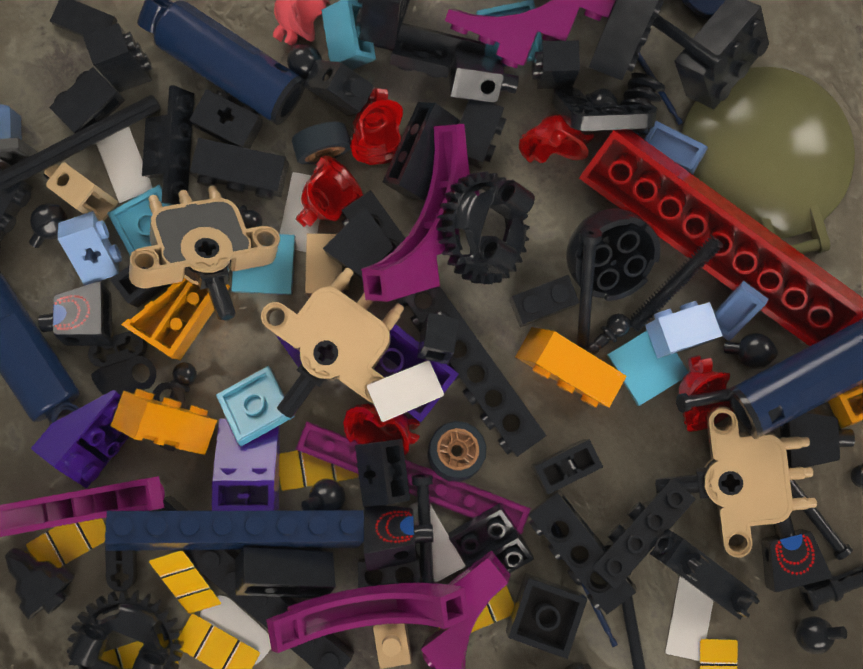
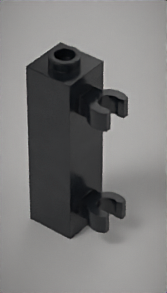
(704, 574)

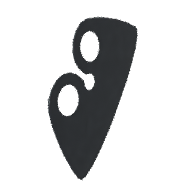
(120, 378)

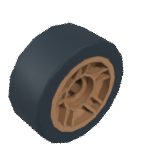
(321, 140)
(472, 453)

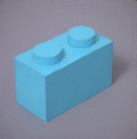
(344, 35)

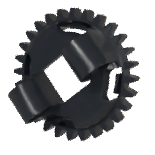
(489, 256)
(133, 620)

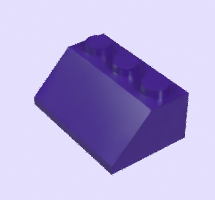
(403, 355)

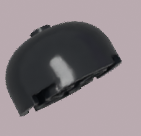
(622, 257)

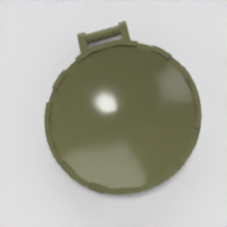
(777, 152)

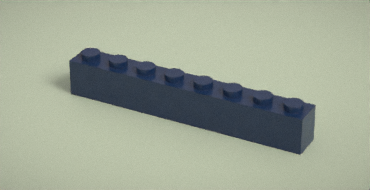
(232, 529)

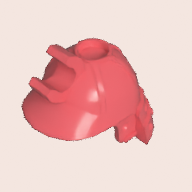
(296, 19)

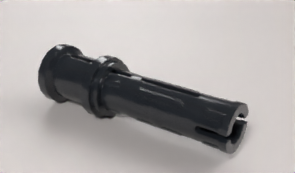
(832, 588)

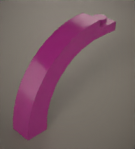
(367, 606)

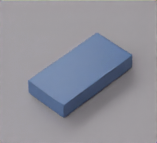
(676, 146)
(739, 309)

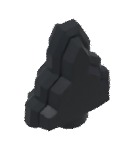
(38, 583)

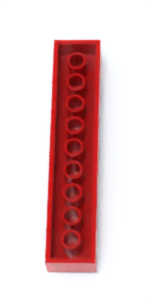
(689, 211)

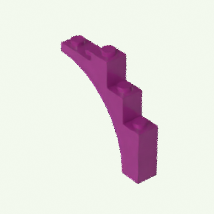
(519, 31)
(414, 261)
(80, 506)
(481, 582)

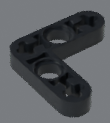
(584, 116)

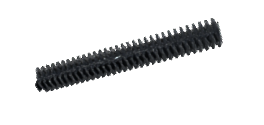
(675, 283)

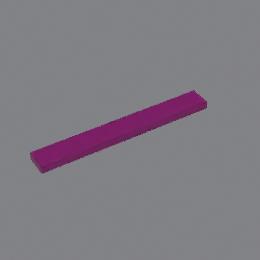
(448, 494)

